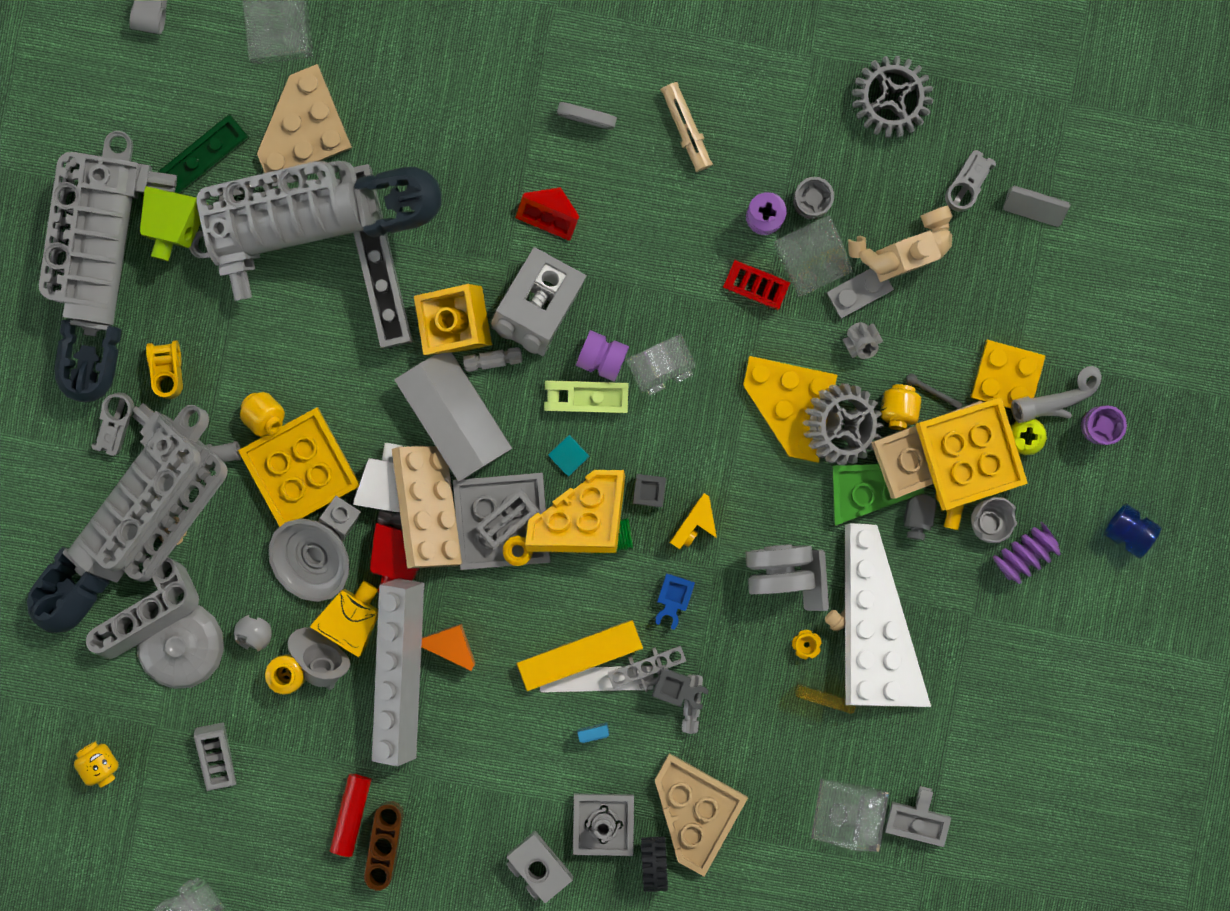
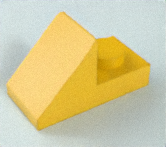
(699, 515)

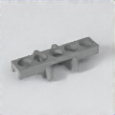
(656, 669)

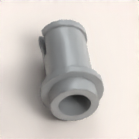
(226, 452)

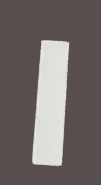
(596, 680)

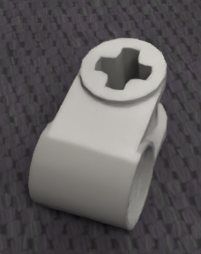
(148, 16)

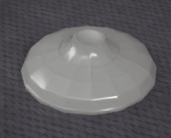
(309, 559)
(184, 651)

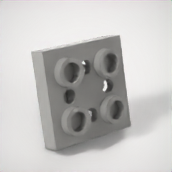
(603, 824)

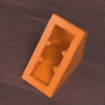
(451, 645)

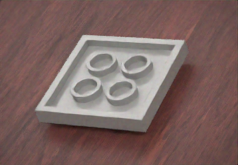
(479, 498)

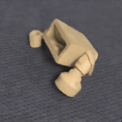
(911, 252)

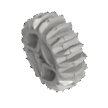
(898, 109)
(857, 439)

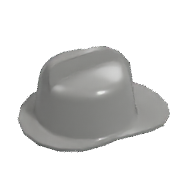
(318, 657)

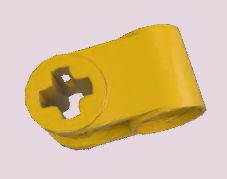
(164, 367)

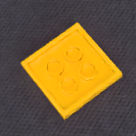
(971, 453)
(299, 467)

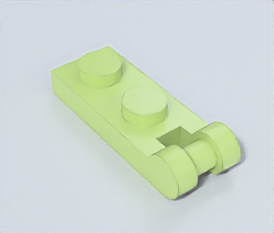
(587, 396)

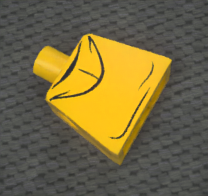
(349, 619)

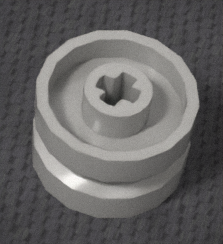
(780, 569)

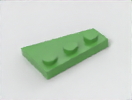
(861, 491)

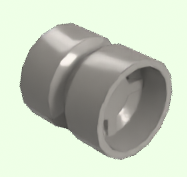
(813, 198)

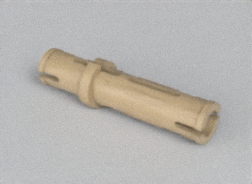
(701, 159)

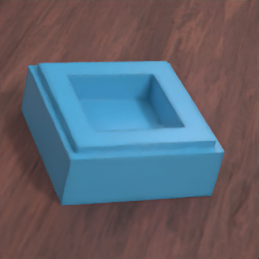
(593, 732)

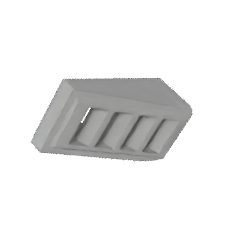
(209, 732)

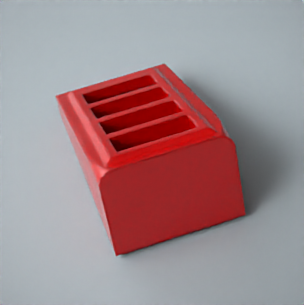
(779, 296)

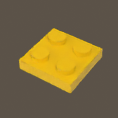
(1007, 373)

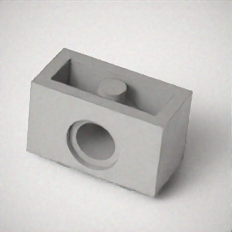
(532, 850)

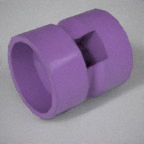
(602, 356)
(1104, 425)

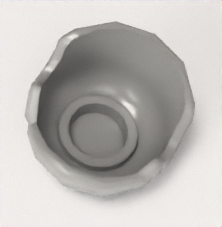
(993, 519)

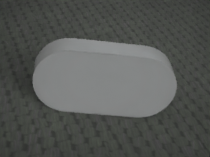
(586, 115)

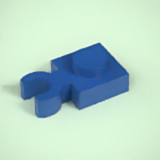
(675, 595)

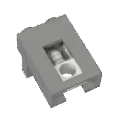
(526, 320)

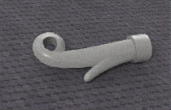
(1028, 408)

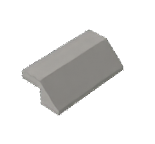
(453, 414)

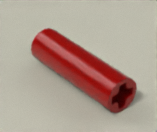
(350, 815)

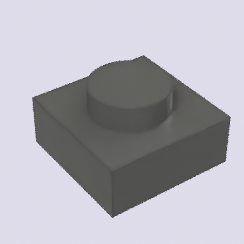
(649, 490)

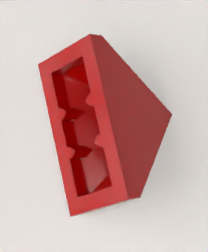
(549, 211)

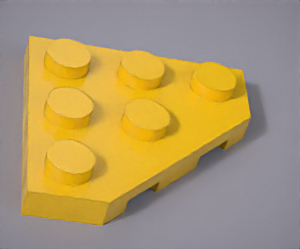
(782, 396)
(581, 517)

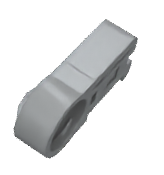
(971, 178)
(113, 428)

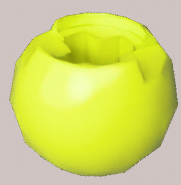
(1033, 446)

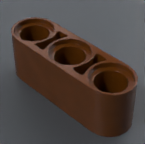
(379, 859)

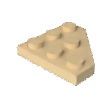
(303, 124)
(696, 811)

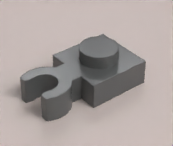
(675, 688)

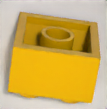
(452, 319)

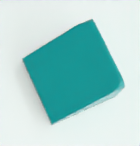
(569, 455)

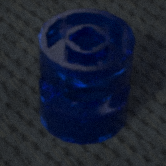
(1129, 528)

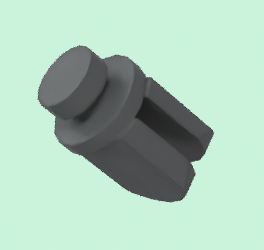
(919, 516)

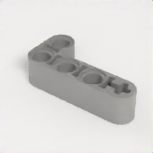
(111, 636)

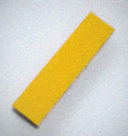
(579, 655)

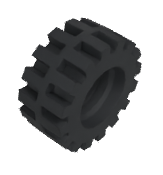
(654, 864)

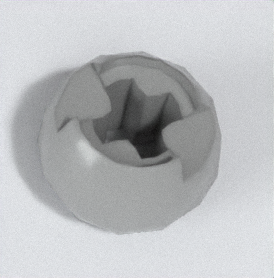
(252, 633)

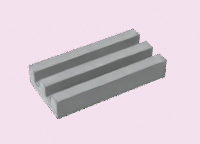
(487, 535)

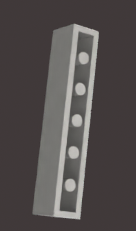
(381, 281)
(397, 672)

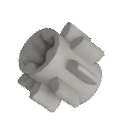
(862, 340)

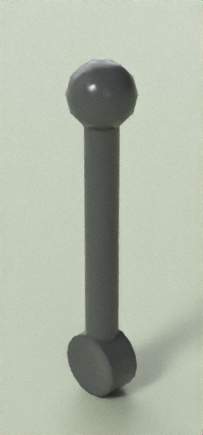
(911, 379)

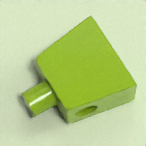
(168, 220)

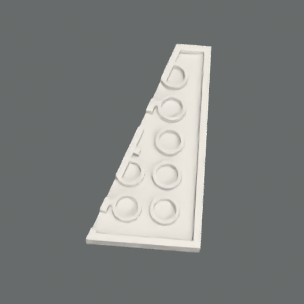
(878, 645)

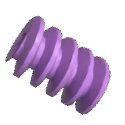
(777, 210)
(1028, 554)

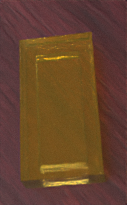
(823, 698)

